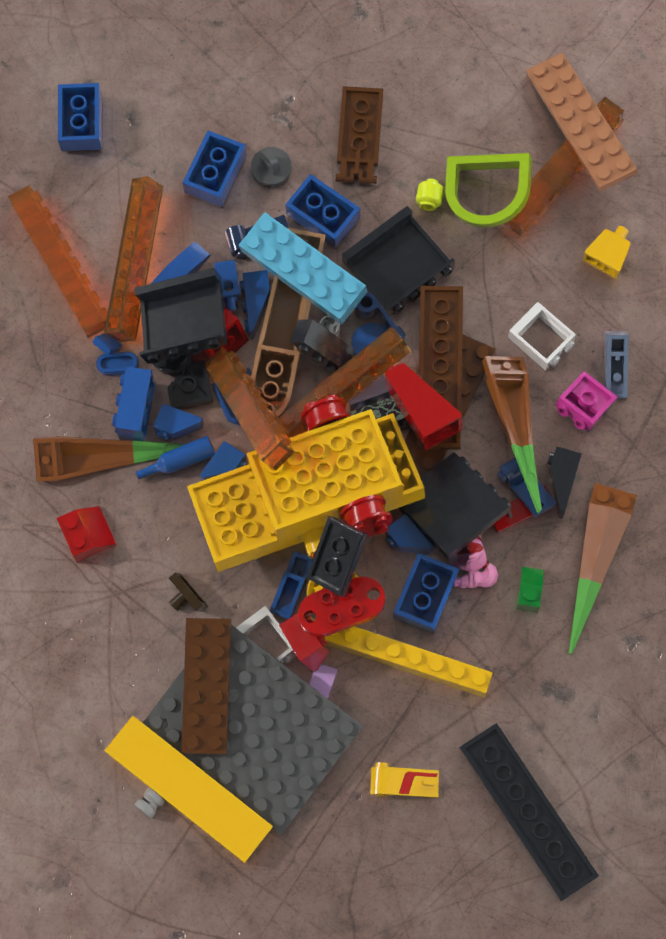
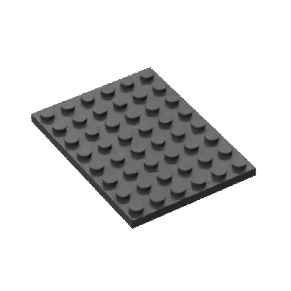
(279, 734)

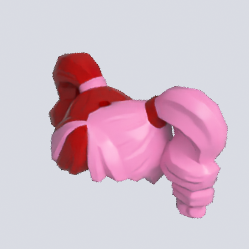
(471, 560)

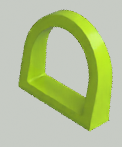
(487, 162)

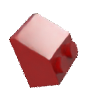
(86, 532)
(308, 648)

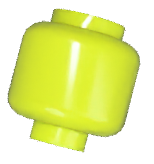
(429, 195)

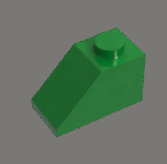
(530, 589)

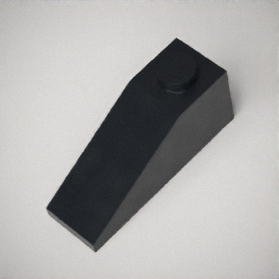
(562, 475)

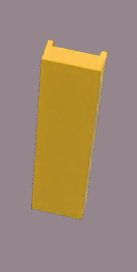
(188, 789)

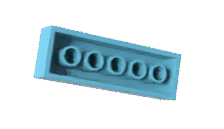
(303, 268)

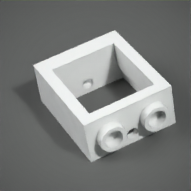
(535, 313)
(258, 619)

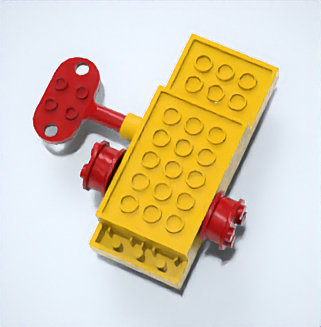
(338, 469)

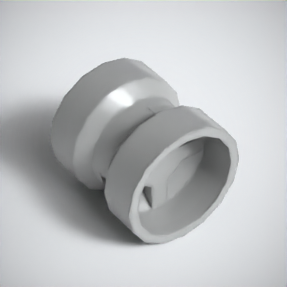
(330, 324)
(150, 802)

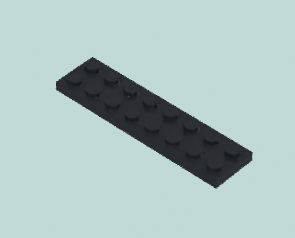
(528, 812)

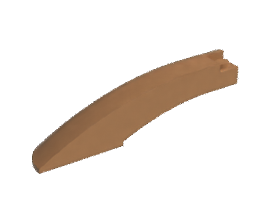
(275, 356)

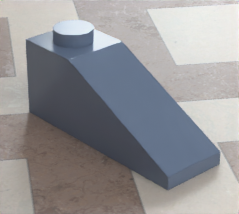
(616, 362)

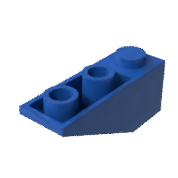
(257, 295)

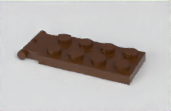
(359, 134)

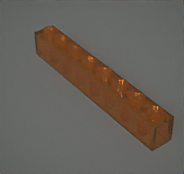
(558, 174)
(133, 258)
(59, 261)
(350, 378)
(250, 408)

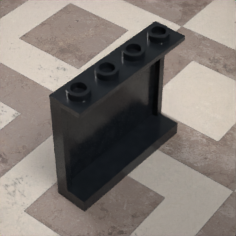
(397, 261)
(182, 316)
(455, 506)

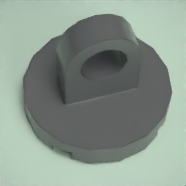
(271, 167)

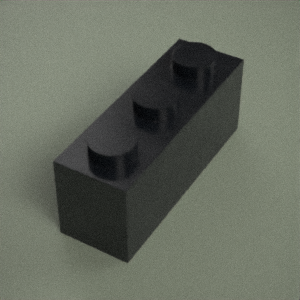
(321, 345)

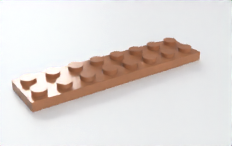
(581, 122)

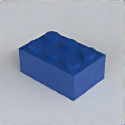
(79, 117)
(214, 168)
(322, 210)
(134, 404)
(425, 593)

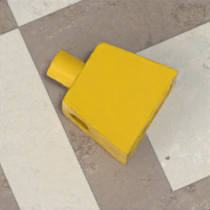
(608, 251)

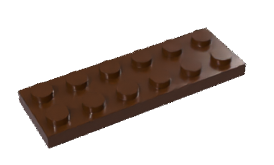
(206, 686)

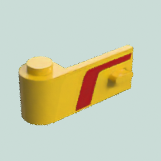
(403, 781)

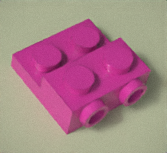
(585, 401)

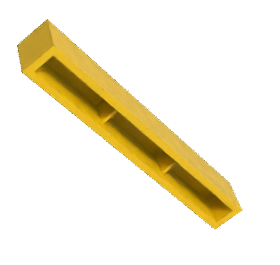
(412, 660)

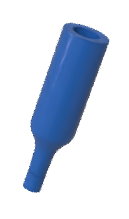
(180, 457)

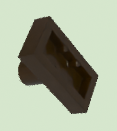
(186, 594)

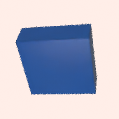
(106, 344)

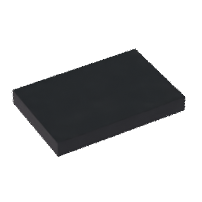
(337, 556)

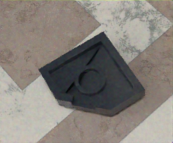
(190, 387)

